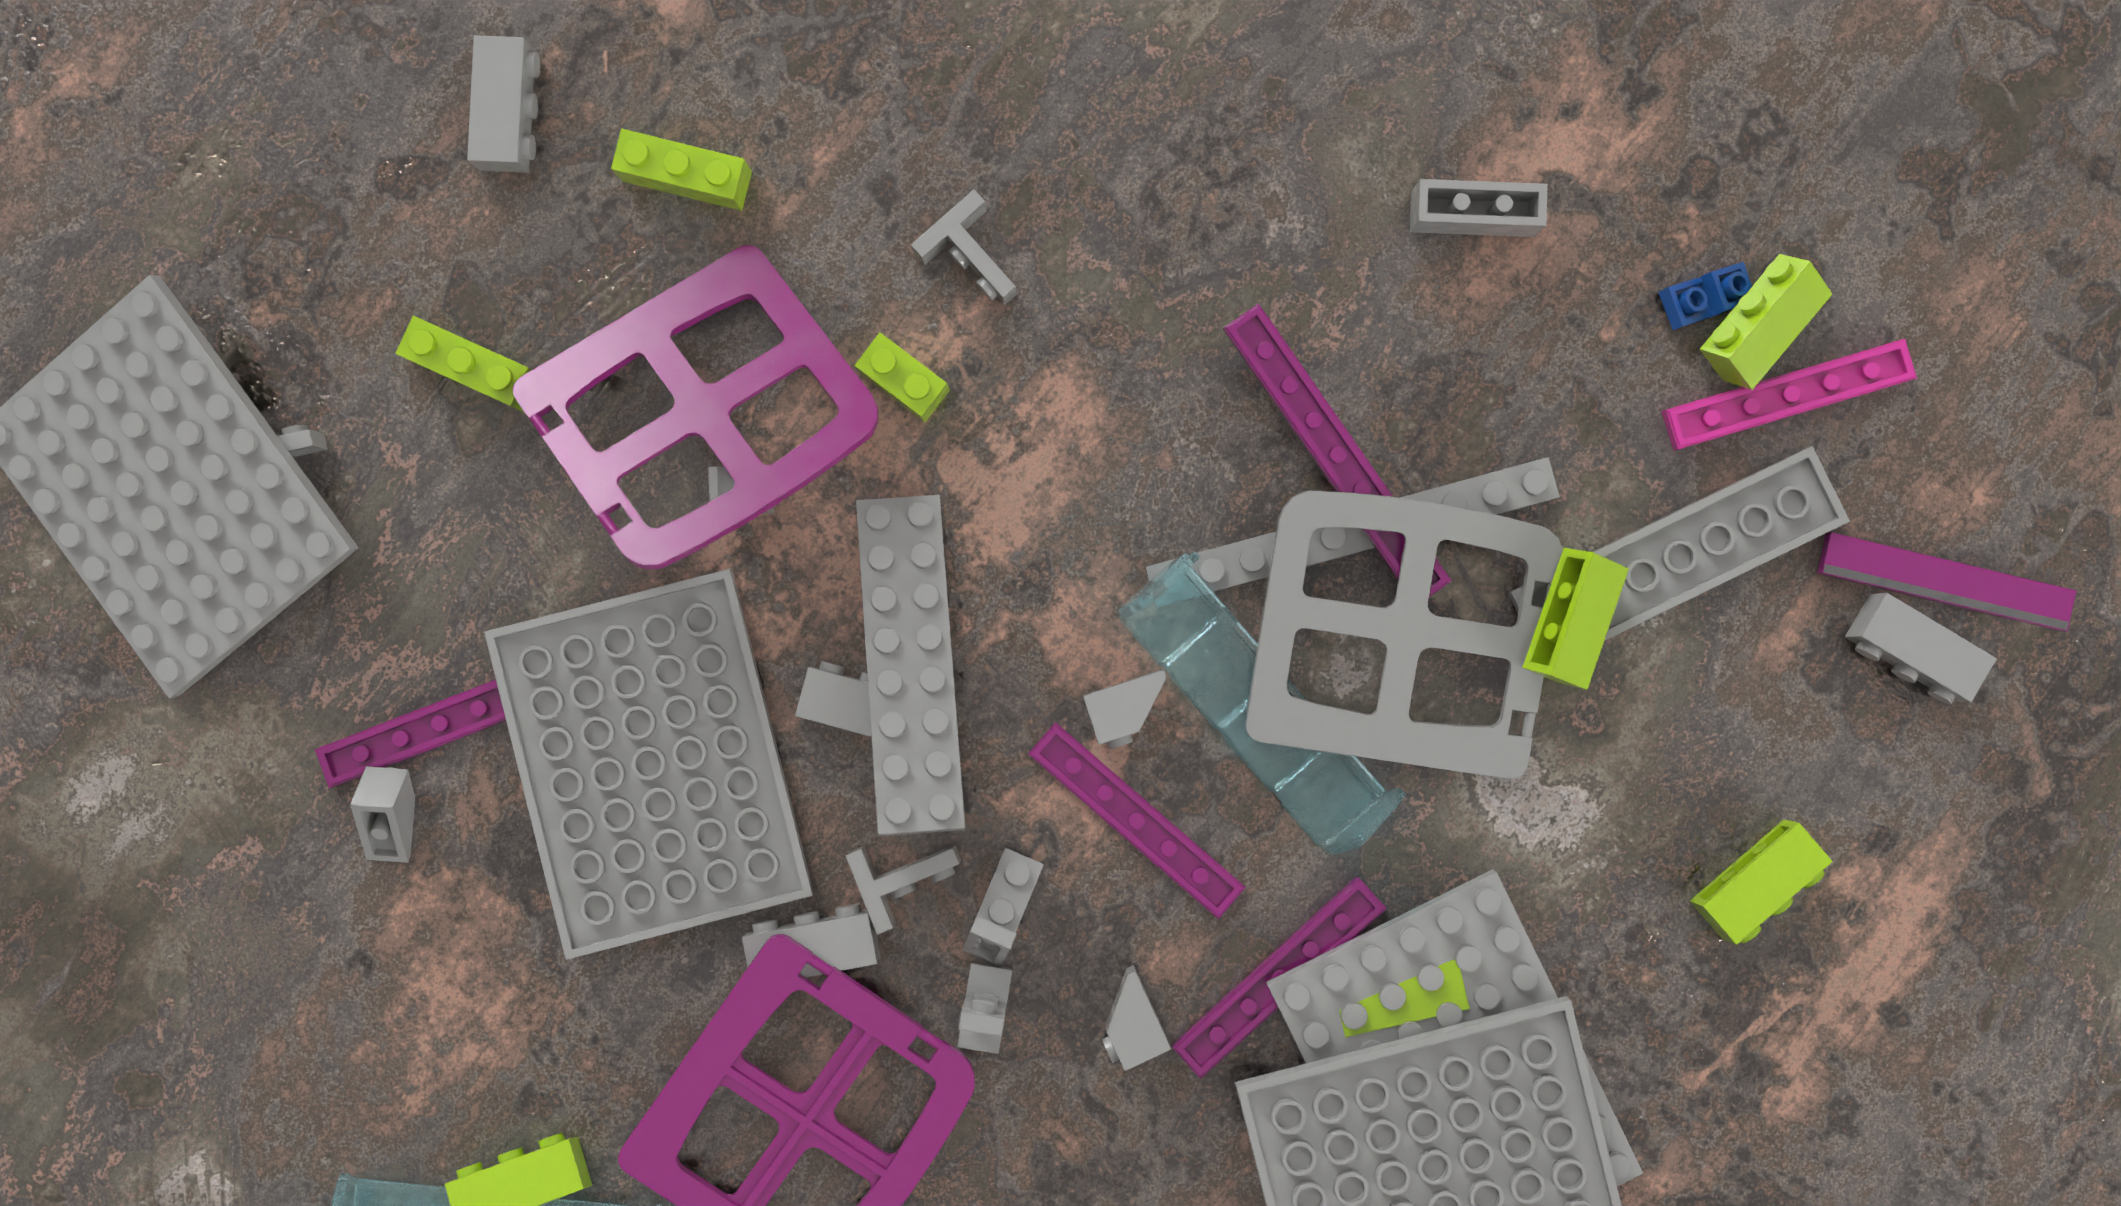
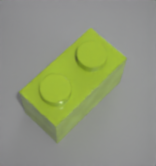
(902, 377)

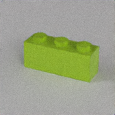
(681, 169)
(1766, 321)
(461, 360)
(1575, 618)
(1762, 882)
(1419, 1002)
(523, 1178)

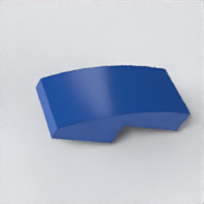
(1705, 296)

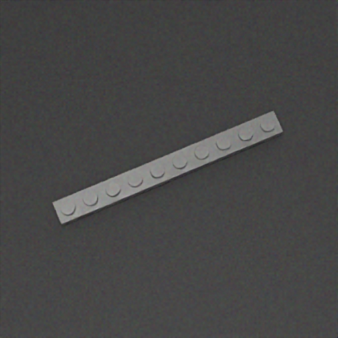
(1488, 493)

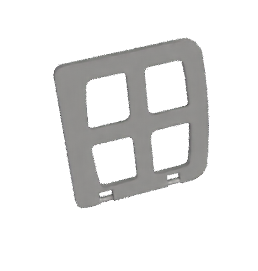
(1405, 630)

